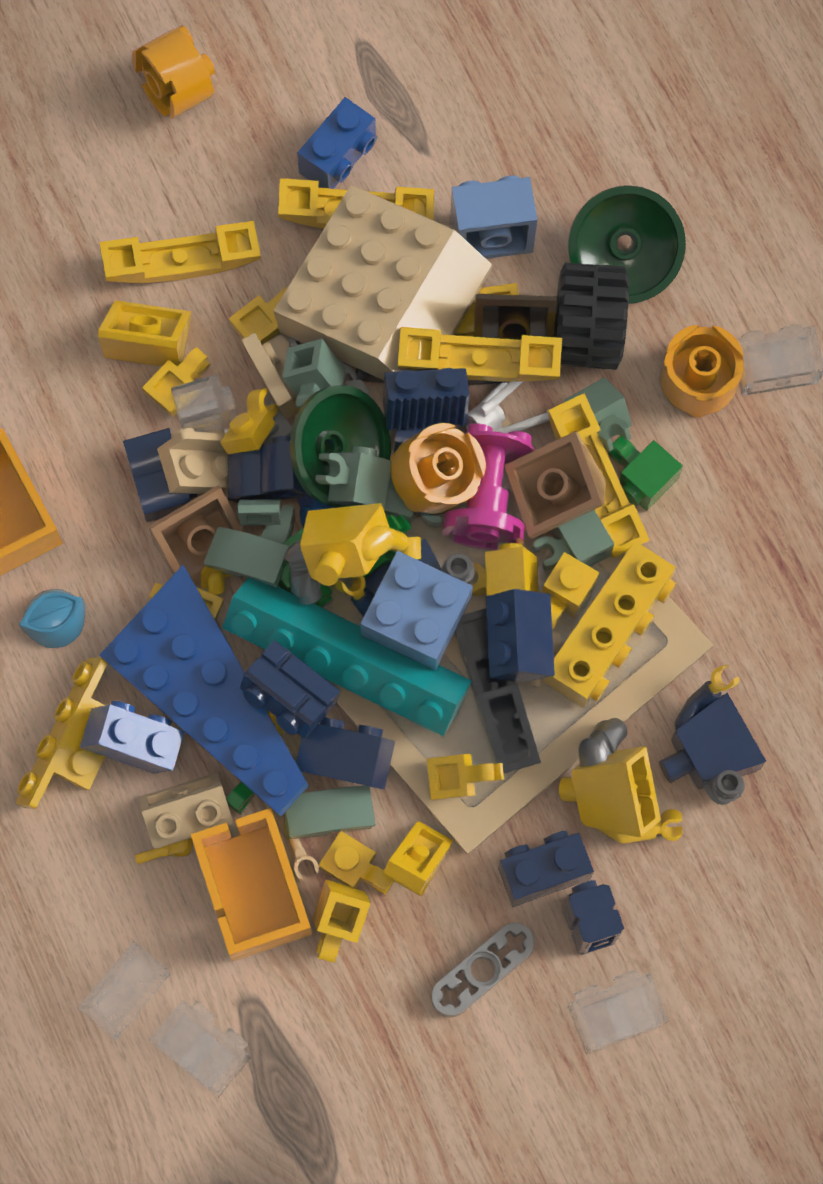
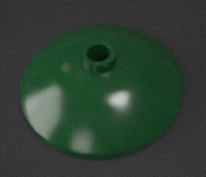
(654, 231)
(339, 419)

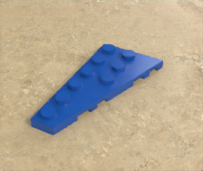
(192, 675)

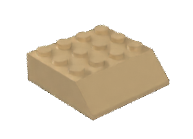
(379, 273)

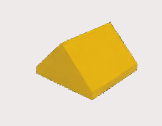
(144, 333)

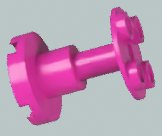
(485, 517)

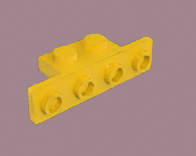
(60, 750)

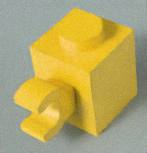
(506, 570)
(569, 587)
(339, 916)

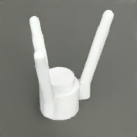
(491, 414)

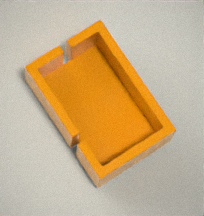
(24, 520)
(251, 885)

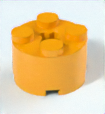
(174, 72)
(682, 367)
(416, 470)

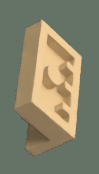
(270, 363)
(195, 461)
(184, 810)

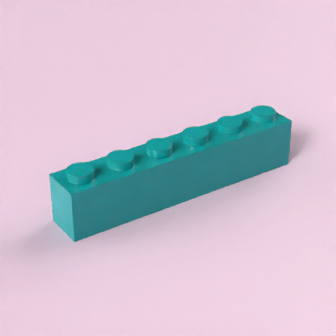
(345, 657)

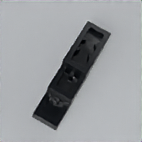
(496, 699)

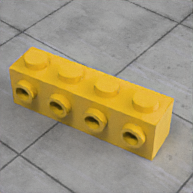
(610, 623)

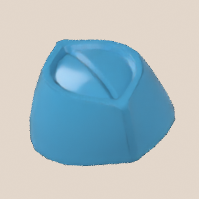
(54, 618)

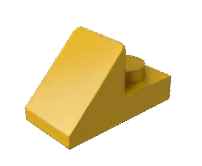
(418, 858)

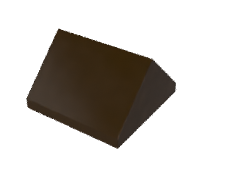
(514, 316)

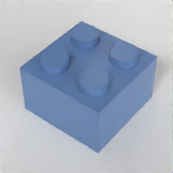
(495, 216)
(416, 610)

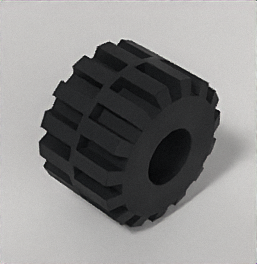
(592, 315)

